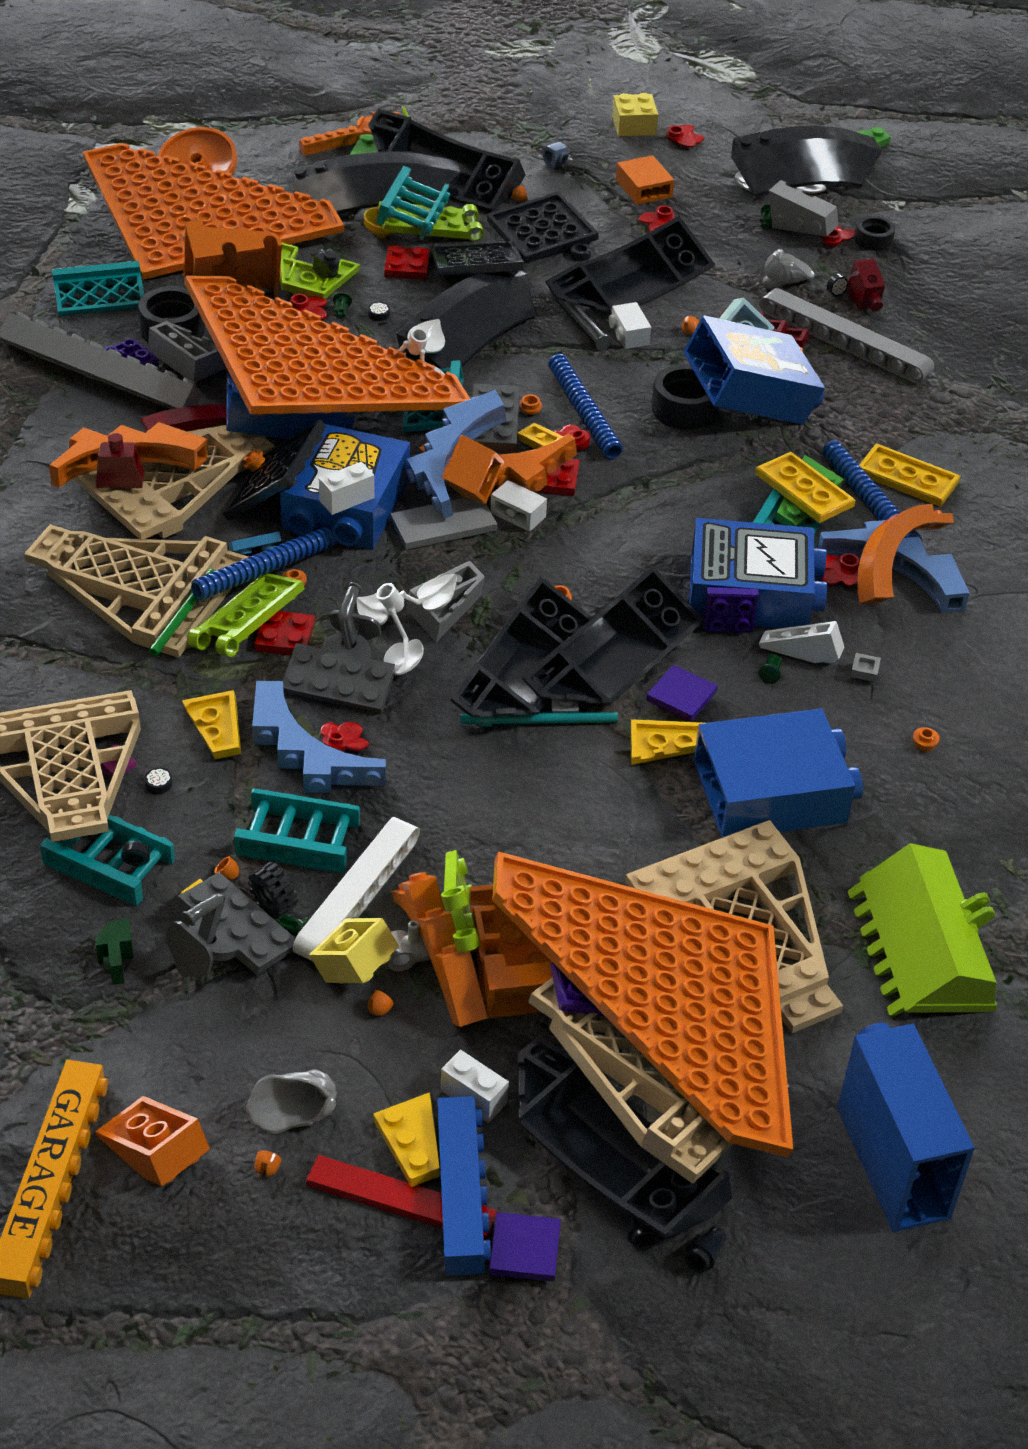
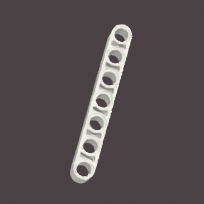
(359, 884)

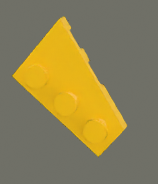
(216, 722)
(661, 739)
(411, 1138)

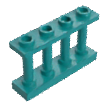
(398, 191)
(292, 850)
(107, 876)

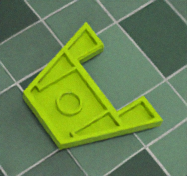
(300, 278)

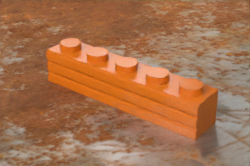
(329, 140)

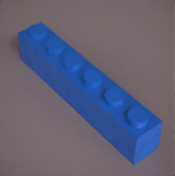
(461, 1186)

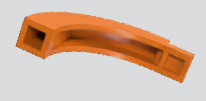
(879, 552)

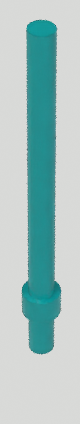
(542, 718)

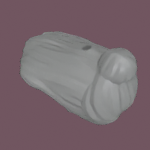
(785, 269)
(291, 1100)

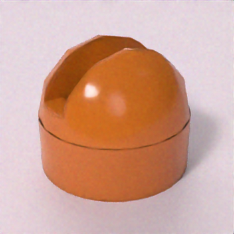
(519, 194)
(689, 325)
(228, 868)
(379, 1003)
(267, 1162)

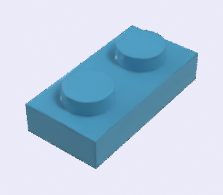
(245, 545)

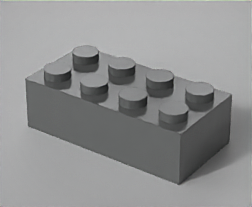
(503, 436)

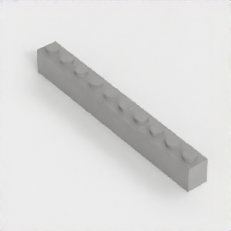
(99, 363)

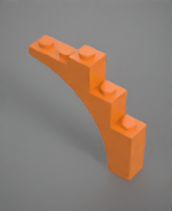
(157, 445)
(532, 466)
(454, 969)

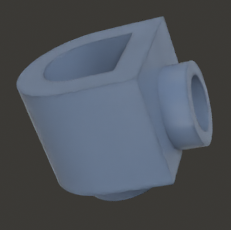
(555, 155)

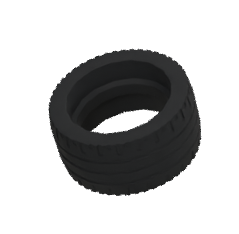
(165, 303)
(677, 411)

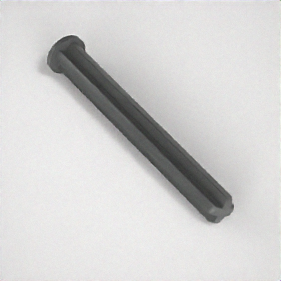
(601, 341)

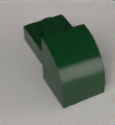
(113, 946)

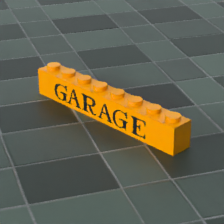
(48, 1177)

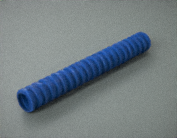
(585, 406)
(861, 483)
(262, 563)

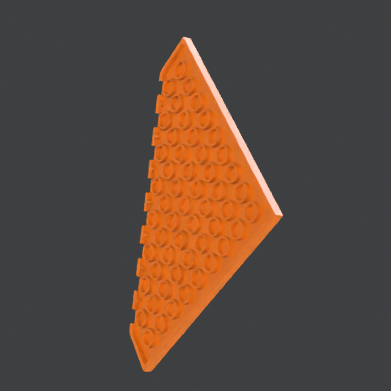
(157, 195)
(306, 366)
(676, 981)

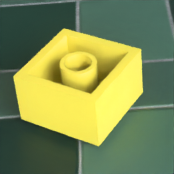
(635, 114)
(354, 950)

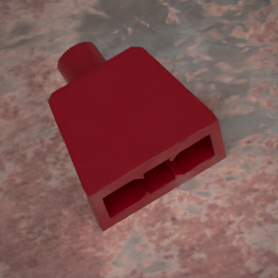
(866, 285)
(119, 464)

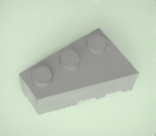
(799, 212)
(184, 352)
(466, 593)

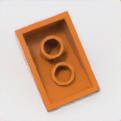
(155, 1139)

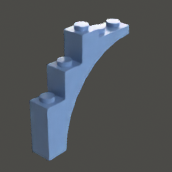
(466, 418)
(933, 573)
(299, 750)

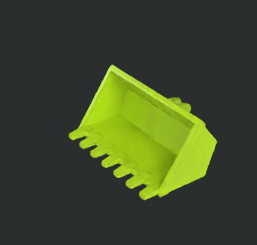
(926, 934)

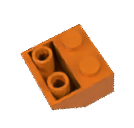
(473, 470)

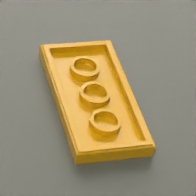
(909, 475)
(805, 487)

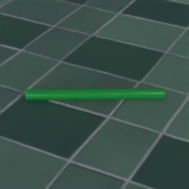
(175, 622)

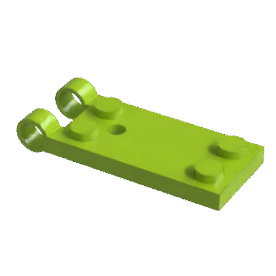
(448, 224)
(245, 613)
(457, 901)

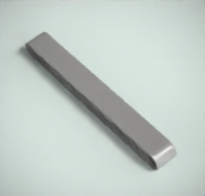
(847, 335)

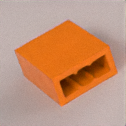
(644, 180)

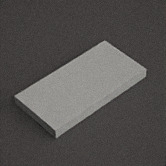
(426, 526)

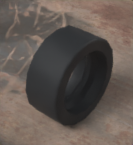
(875, 241)

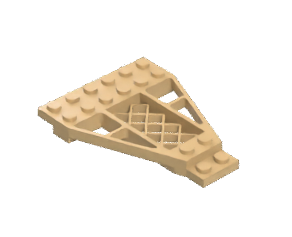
(149, 510)
(69, 551)
(69, 723)
(741, 868)
(680, 1135)

